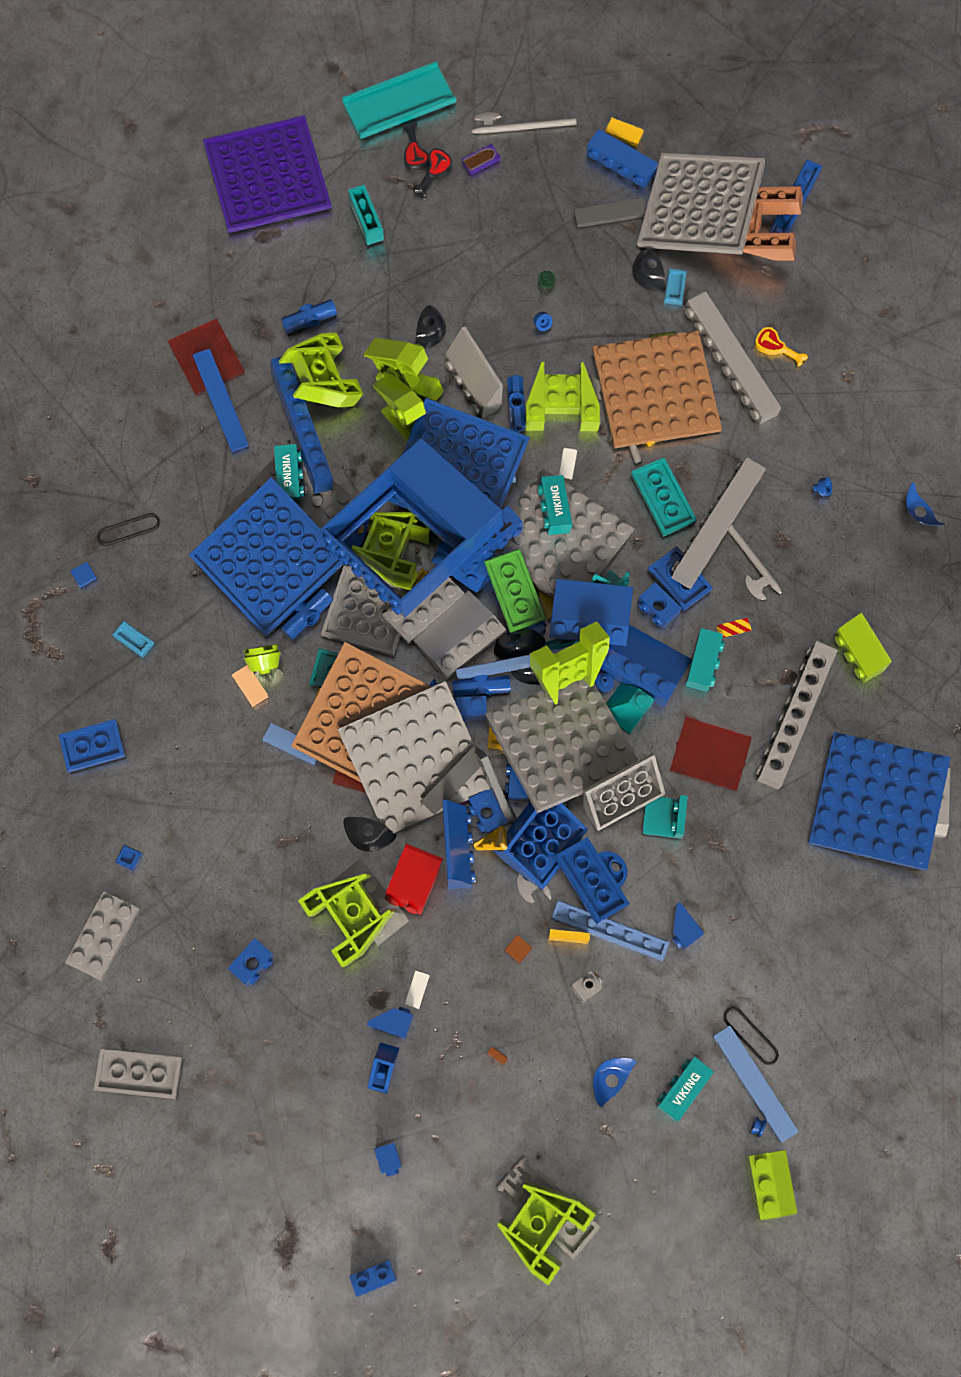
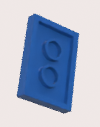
(683, 596)
(91, 745)

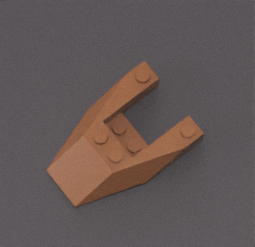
(773, 202)

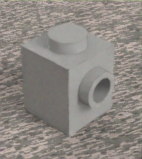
(587, 986)

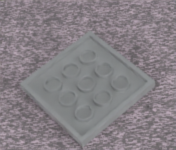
(358, 618)

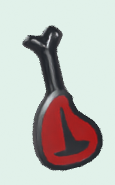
(414, 156)
(438, 164)

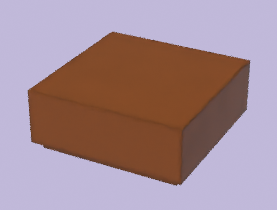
(518, 949)
(497, 1055)

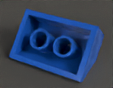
(474, 580)

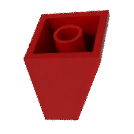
(413, 879)

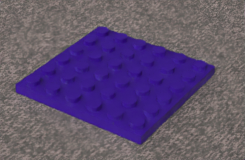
(267, 174)

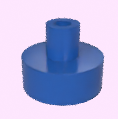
(542, 321)
(824, 486)
(604, 683)

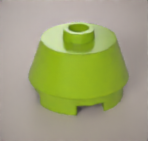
(262, 658)

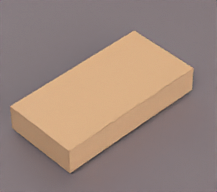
(250, 686)

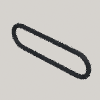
(129, 536)
(759, 1032)

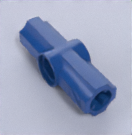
(309, 316)
(516, 412)
(307, 613)
(481, 686)

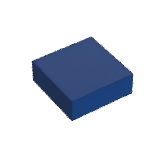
(83, 574)
(128, 857)

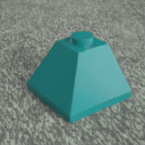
(629, 706)

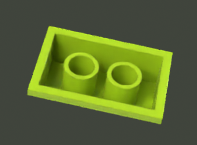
(862, 648)
(771, 1185)

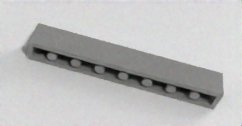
(732, 358)
(718, 523)

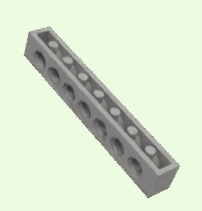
(824, 655)

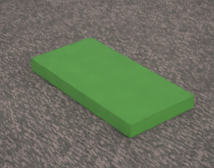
(514, 590)

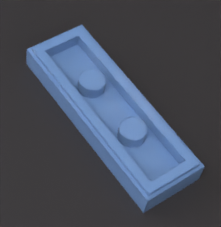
(283, 740)

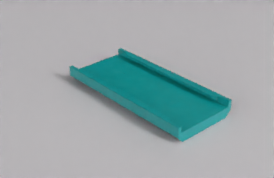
(398, 100)

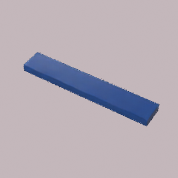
(806, 181)
(220, 400)

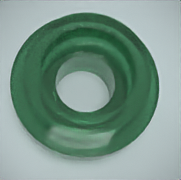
(546, 283)

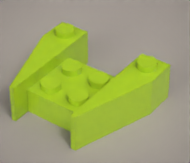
(405, 363)
(319, 373)
(562, 396)
(403, 405)
(387, 544)
(573, 663)
(352, 911)
(539, 1224)

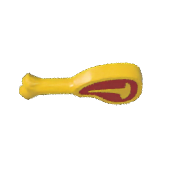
(769, 343)

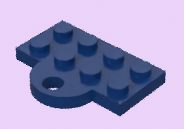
(594, 878)

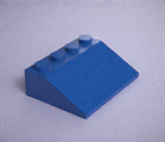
(584, 603)
(646, 665)
(537, 839)
(457, 845)

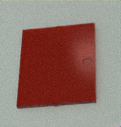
(199, 339)
(710, 754)

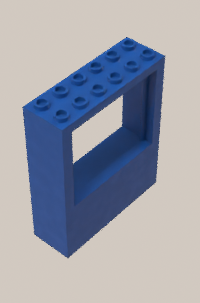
(435, 496)

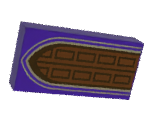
(481, 159)

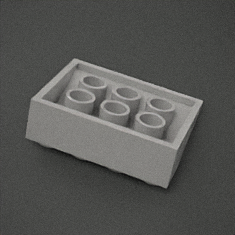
(474, 374)
(459, 635)
(623, 792)

